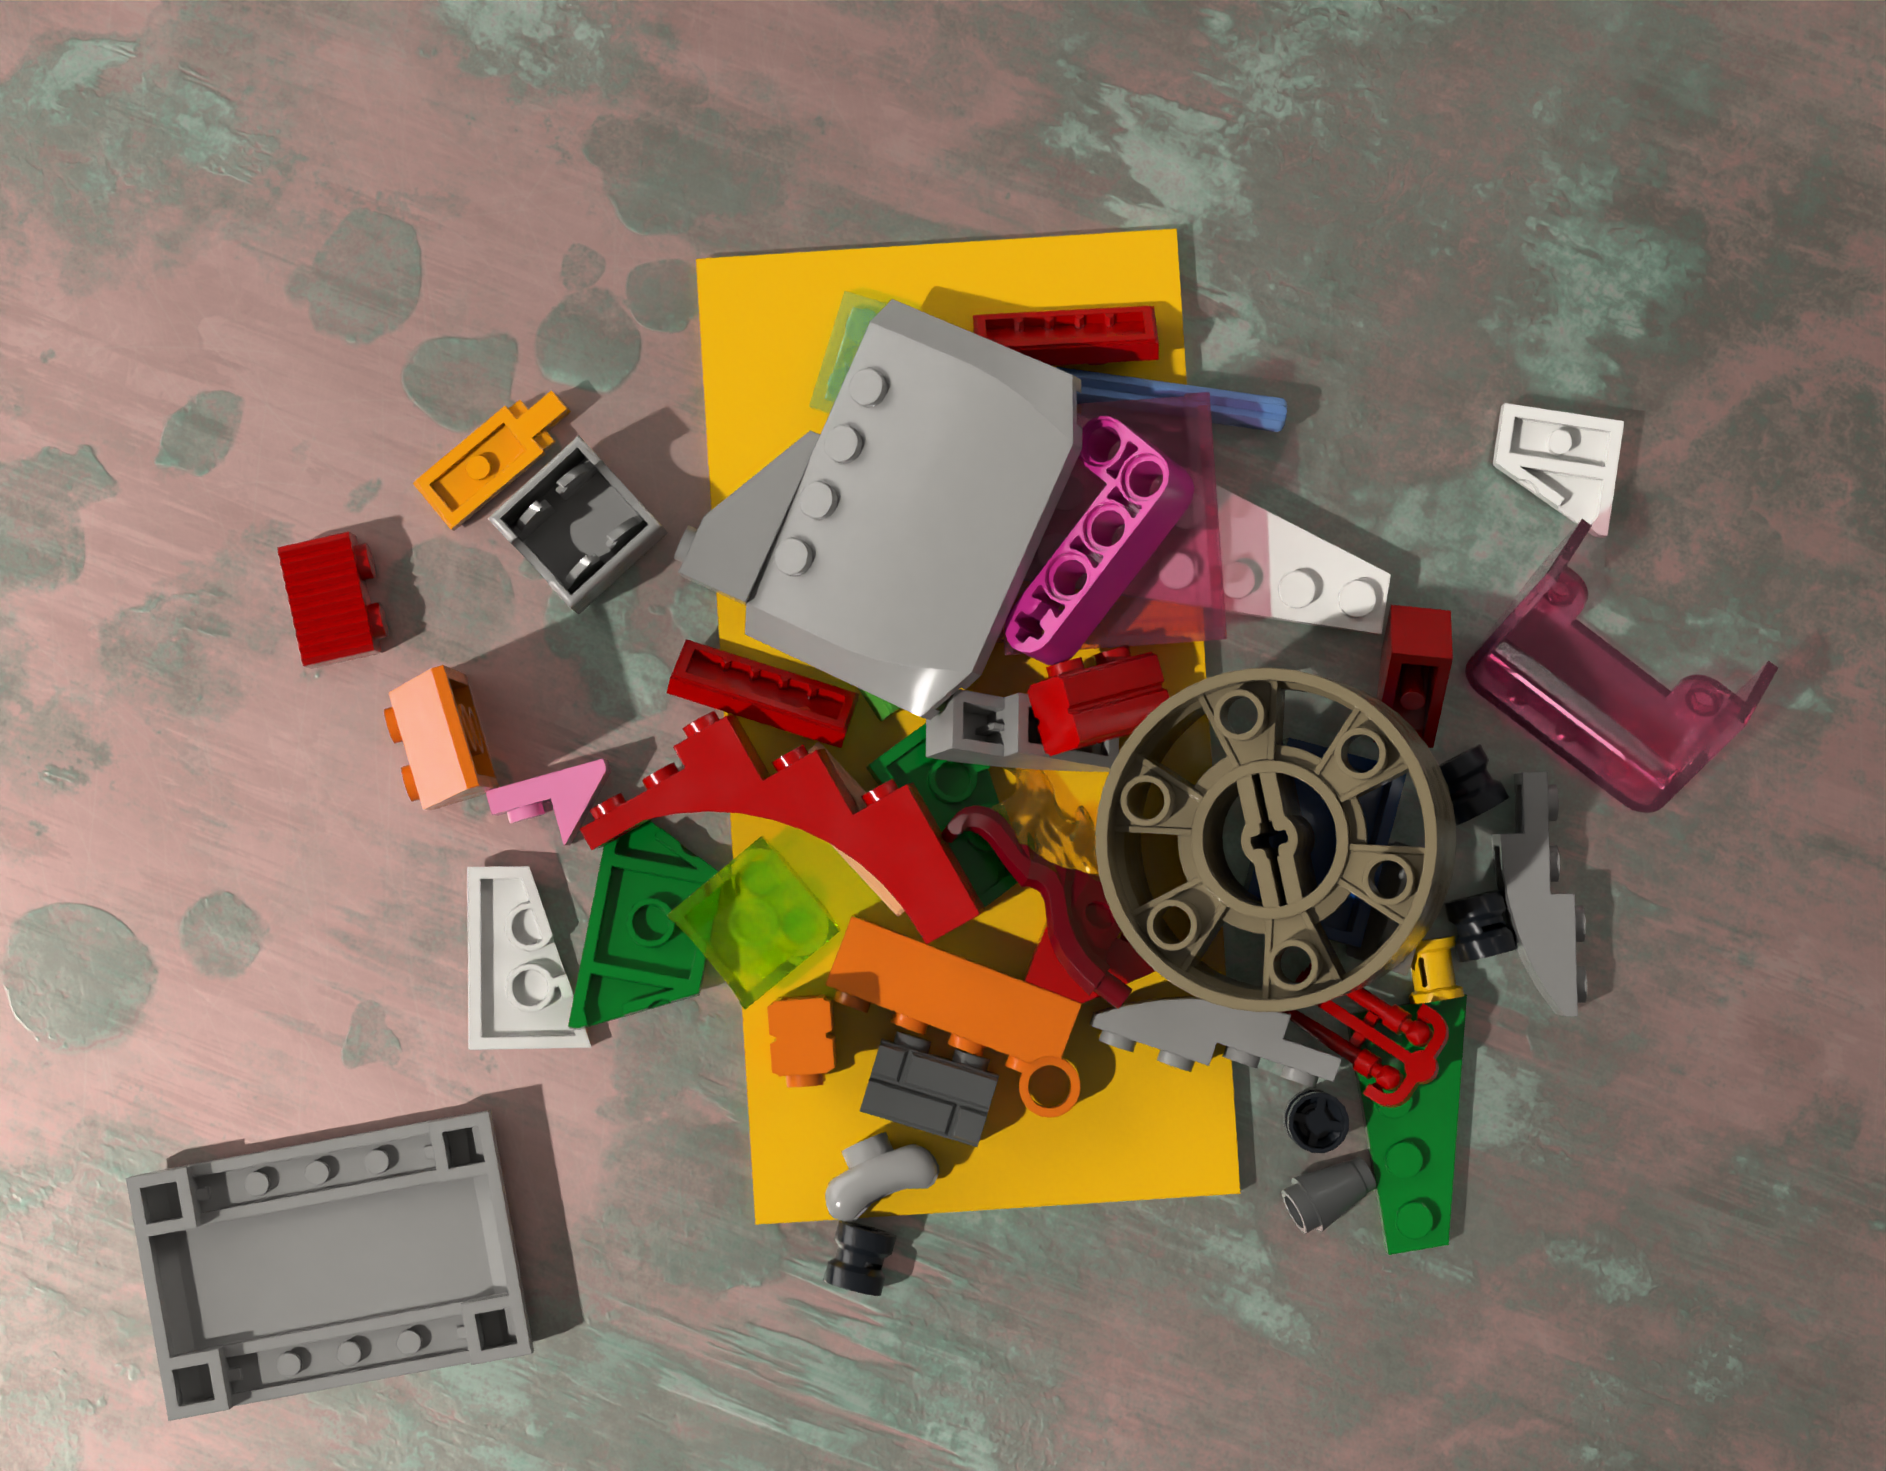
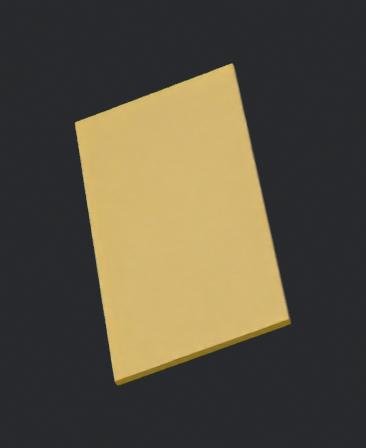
(1137, 1121)

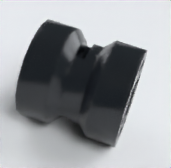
(1471, 784)
(1481, 925)
(1324, 1125)
(859, 1258)

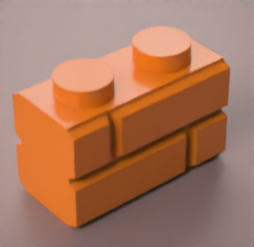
(803, 1039)

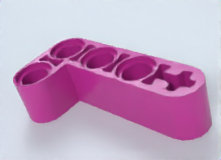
(1090, 543)

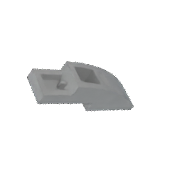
(1542, 922)
(1191, 1027)

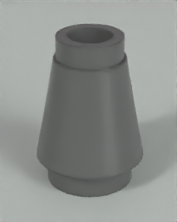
(1327, 1193)

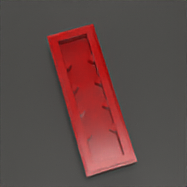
(1076, 335)
(763, 693)

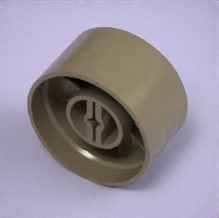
(1263, 777)

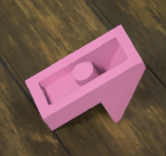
(570, 790)

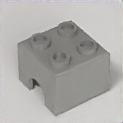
(578, 525)

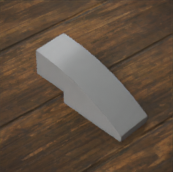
(1004, 734)

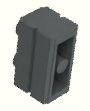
(929, 1089)

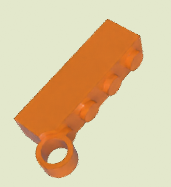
(959, 997)

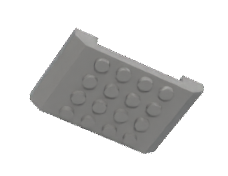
(329, 1264)

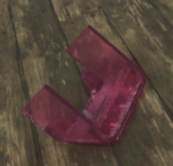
(1597, 702)

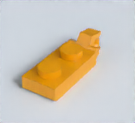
(490, 459)

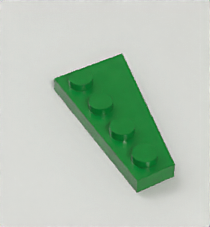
(1416, 1142)

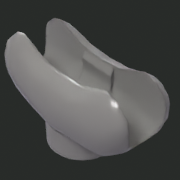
(877, 1172)

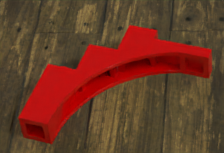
(889, 838)

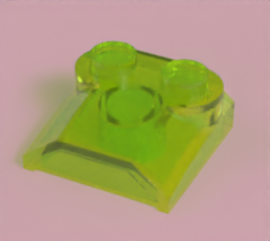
(755, 921)

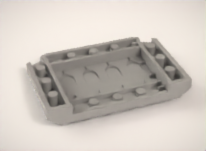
(918, 511)

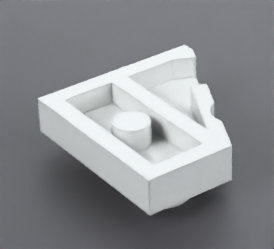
(1562, 460)

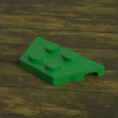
(631, 946)

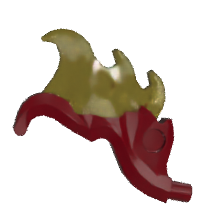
(1059, 862)

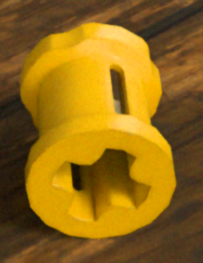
(1434, 971)

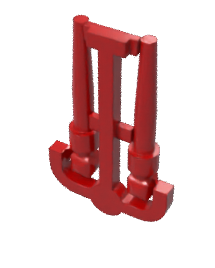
(1419, 1066)

